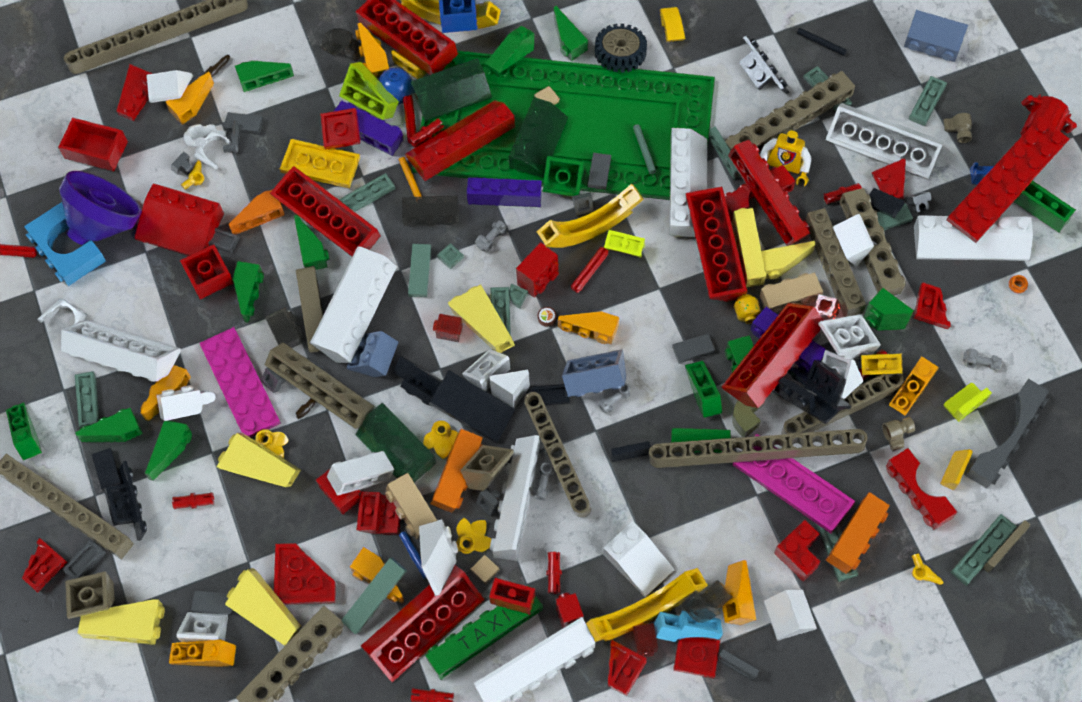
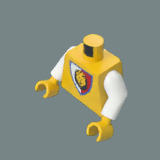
(790, 152)

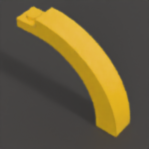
(486, 13)
(576, 231)
(647, 609)

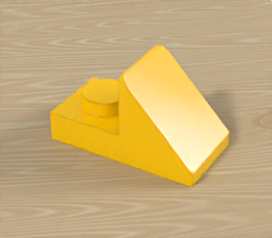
(881, 364)

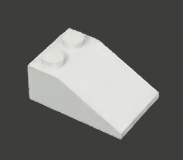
(850, 336)
(437, 553)
(638, 559)

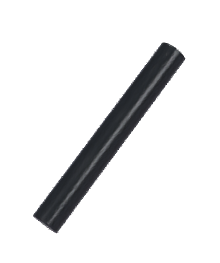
(817, 39)

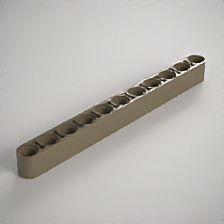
(151, 33)
(765, 442)

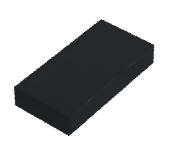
(885, 203)
(551, 394)
(630, 451)
(106, 468)

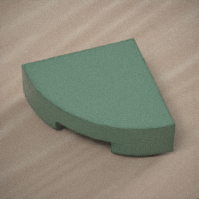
(517, 295)

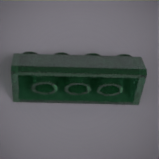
(451, 89)
(537, 137)
(403, 449)

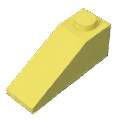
(782, 259)

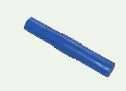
(412, 552)

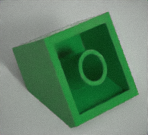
(887, 312)

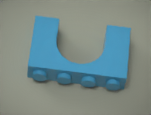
(69, 266)

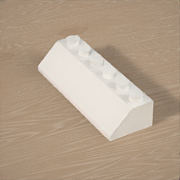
(884, 140)
(687, 175)
(1006, 240)
(353, 305)
(119, 349)
(516, 498)
(537, 664)

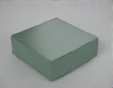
(450, 256)

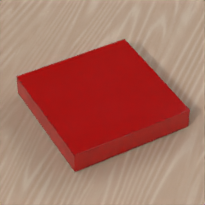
(340, 128)
(697, 656)

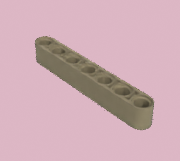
(864, 390)
(556, 445)

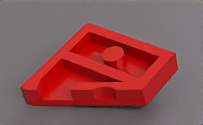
(891, 178)
(931, 307)
(42, 566)
(624, 668)

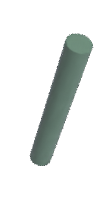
(644, 149)

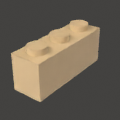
(795, 291)
(409, 504)

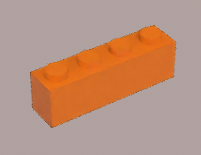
(452, 481)
(858, 533)

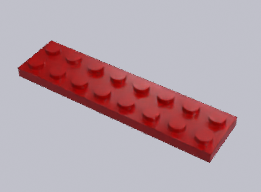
(1007, 179)

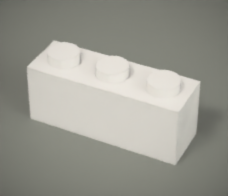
(360, 472)

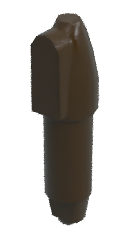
(213, 70)
(305, 409)

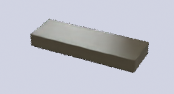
(1006, 546)

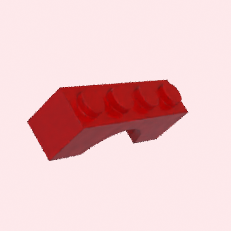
(741, 196)
(934, 509)

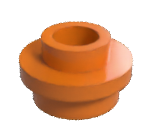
(1020, 280)

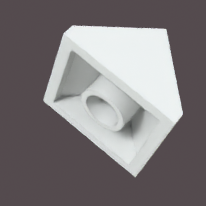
(167, 85)
(854, 239)
(487, 365)
(846, 368)
(510, 386)
(789, 614)
(203, 627)

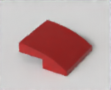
(377, 515)

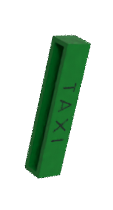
(477, 637)

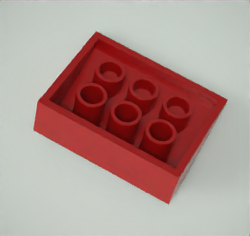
(177, 220)

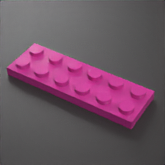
(239, 383)
(800, 489)

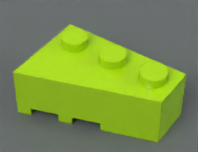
(367, 92)

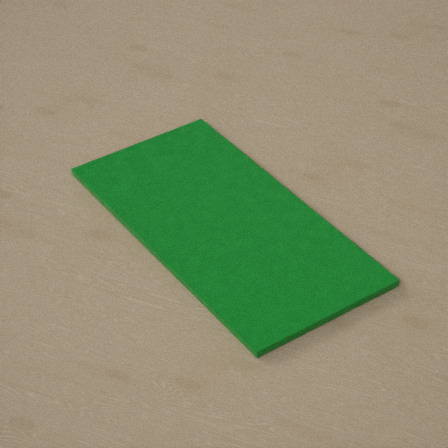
(600, 120)

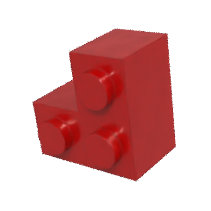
(794, 550)

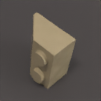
(485, 466)
(89, 594)

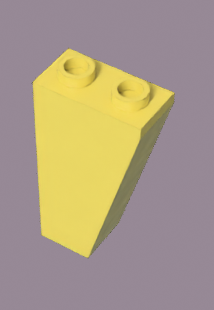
(748, 247)
(482, 318)
(256, 461)
(262, 607)
(125, 623)

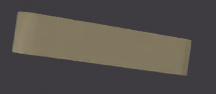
(310, 302)

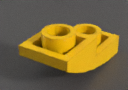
(672, 23)

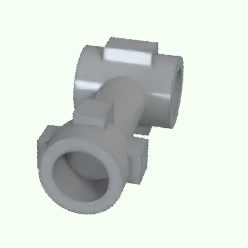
(485, 243)
(970, 359)
(623, 393)
(546, 472)

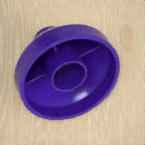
(96, 207)

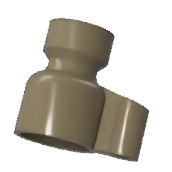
(962, 124)
(895, 430)

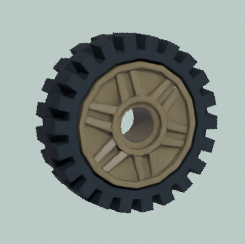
(620, 48)

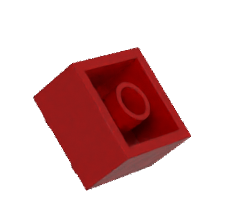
(537, 270)
(207, 271)

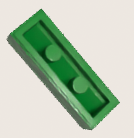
(686, 435)

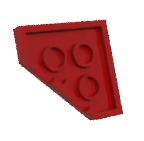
(300, 578)

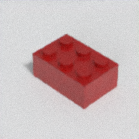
(93, 144)

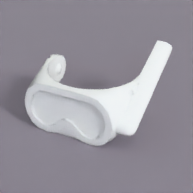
(195, 134)
(200, 153)
(62, 303)

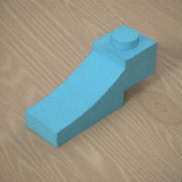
(675, 627)

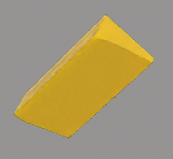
(407, 65)
(956, 468)

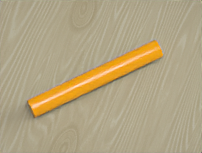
(409, 176)

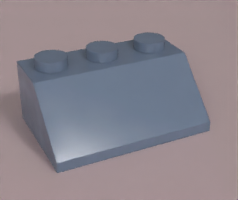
(935, 35)
(595, 373)

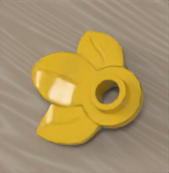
(275, 441)
(440, 441)
(474, 534)

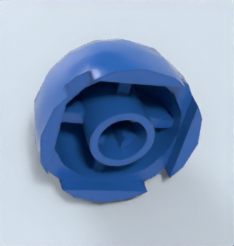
(397, 83)

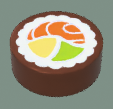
(546, 316)

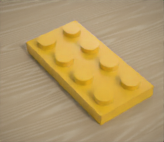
(321, 165)

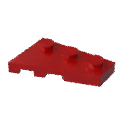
(134, 93)

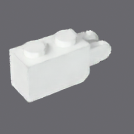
(183, 402)

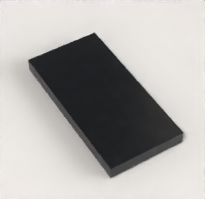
(472, 406)

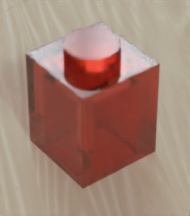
(828, 307)
(448, 327)
(645, 640)

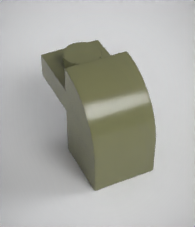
(744, 419)

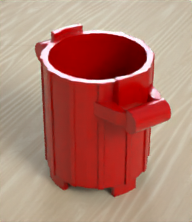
(1051, 110)

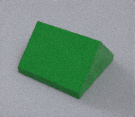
(563, 176)

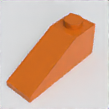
(257, 212)

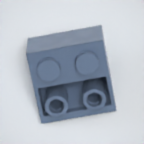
(373, 354)

